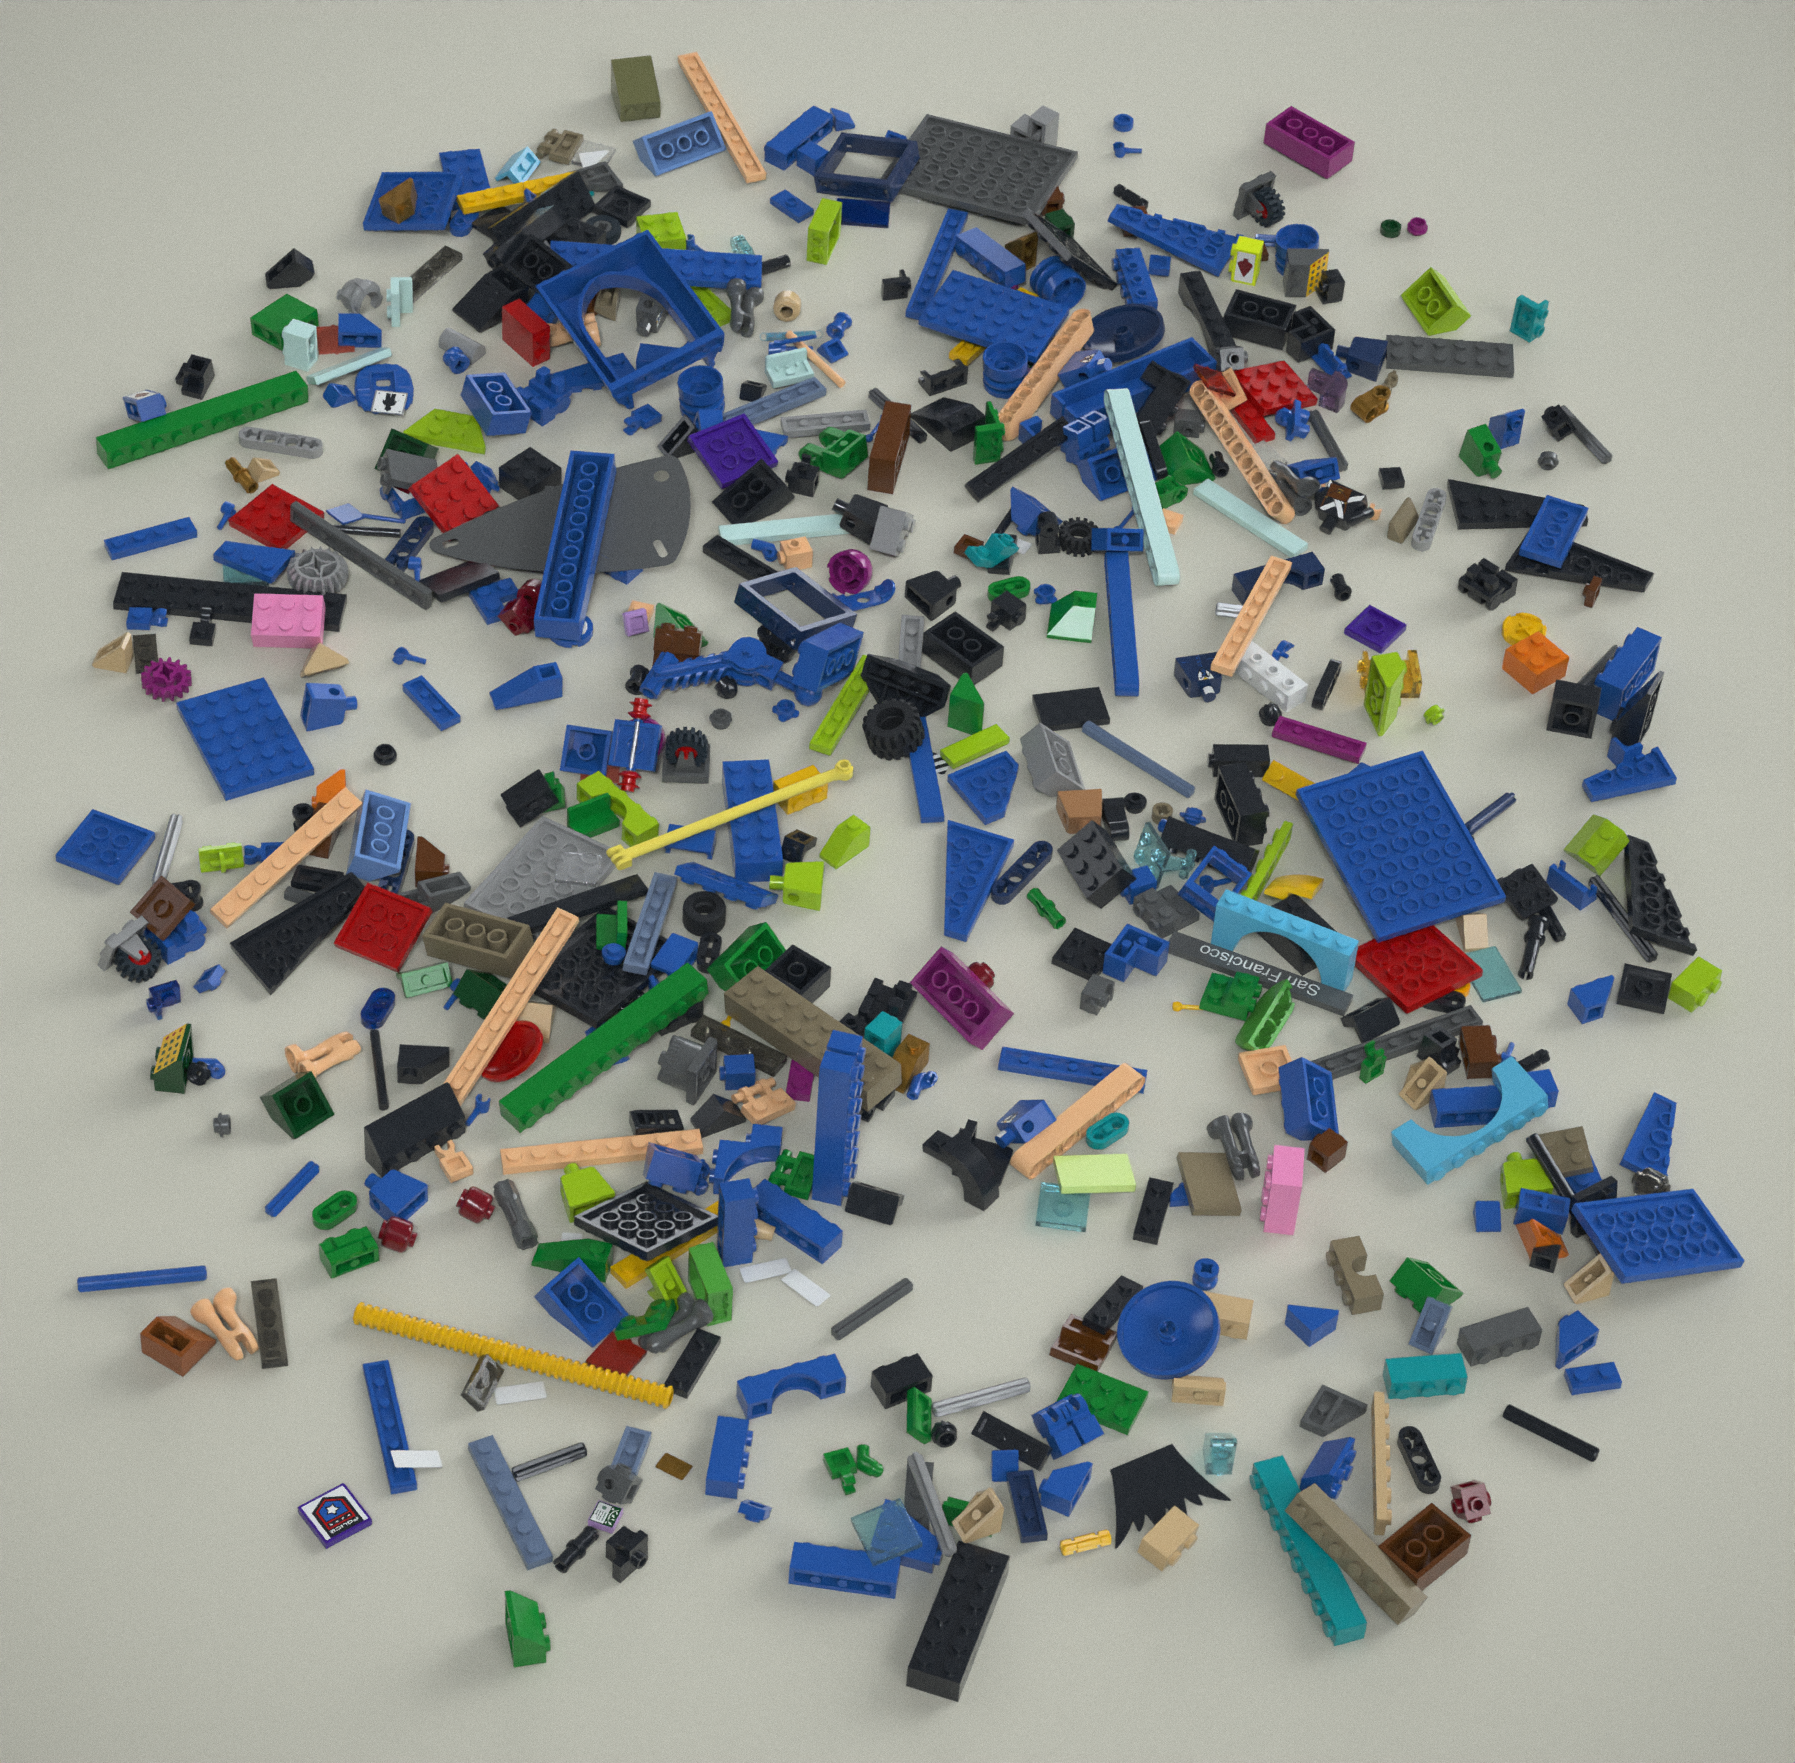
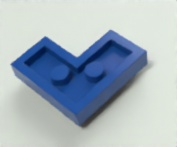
(490, 598)

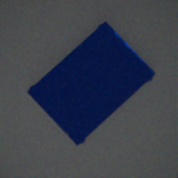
(865, 213)

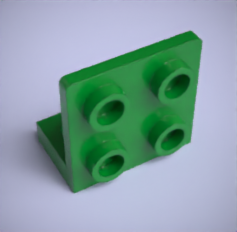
(988, 438)

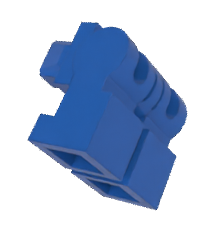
(545, 396)
(1086, 436)
(184, 938)
(1067, 1425)

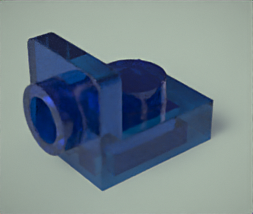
(163, 996)

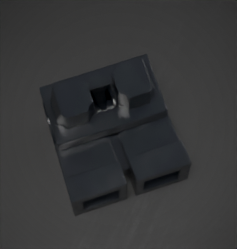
(1488, 584)
(893, 1001)

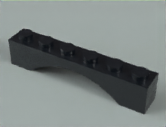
(1197, 296)

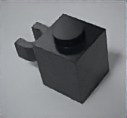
(803, 477)
(1006, 611)

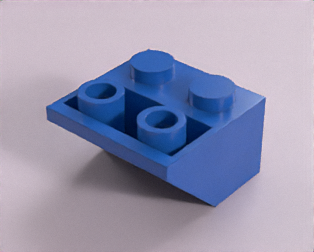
(1331, 1466)

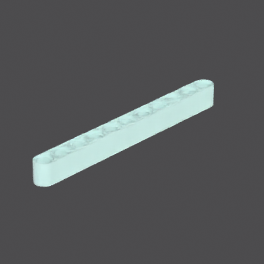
(1141, 487)

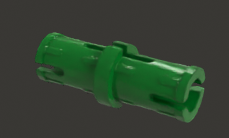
(1046, 908)

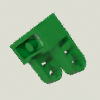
(842, 451)

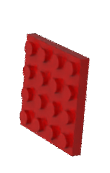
(1416, 967)

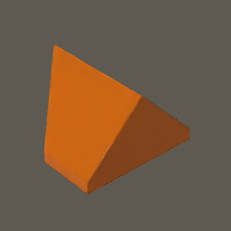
(1536, 1235)

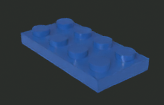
(472, 169)
(1553, 531)
(731, 887)

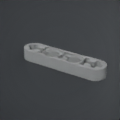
(250, 437)
(1428, 519)

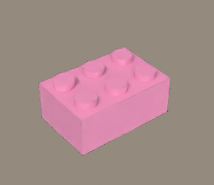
(287, 620)
(1282, 1189)

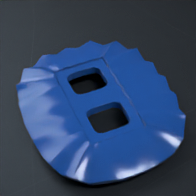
(366, 385)

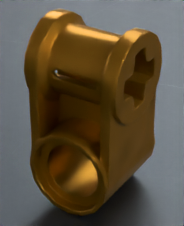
(1371, 403)

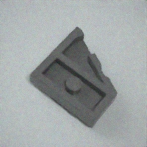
(599, 177)
(1331, 1411)

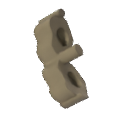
(1391, 380)

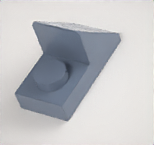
(1430, 1325)

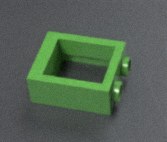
(710, 1281)

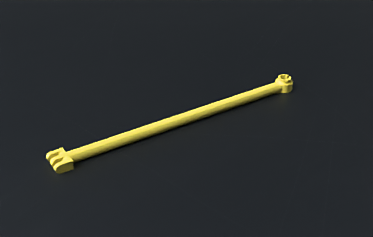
(623, 857)

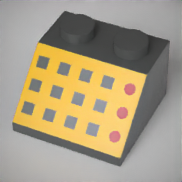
(1303, 271)

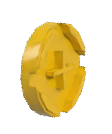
(1521, 626)

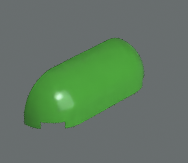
(1268, 1018)

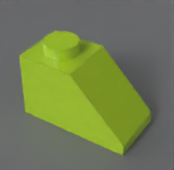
(846, 842)

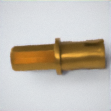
(241, 475)

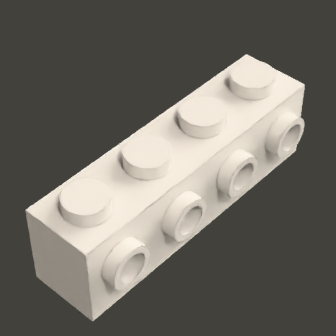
(1271, 678)

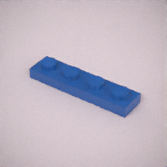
(150, 538)

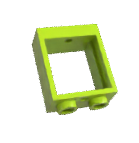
(823, 231)

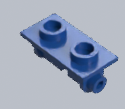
(1328, 362)

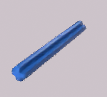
(142, 1278)

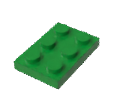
(1109, 1399)

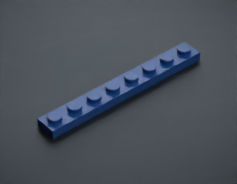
(936, 263)

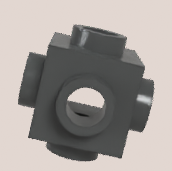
(618, 1484)

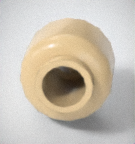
(787, 306)

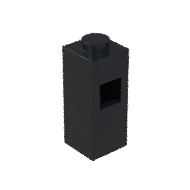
(1255, 757)

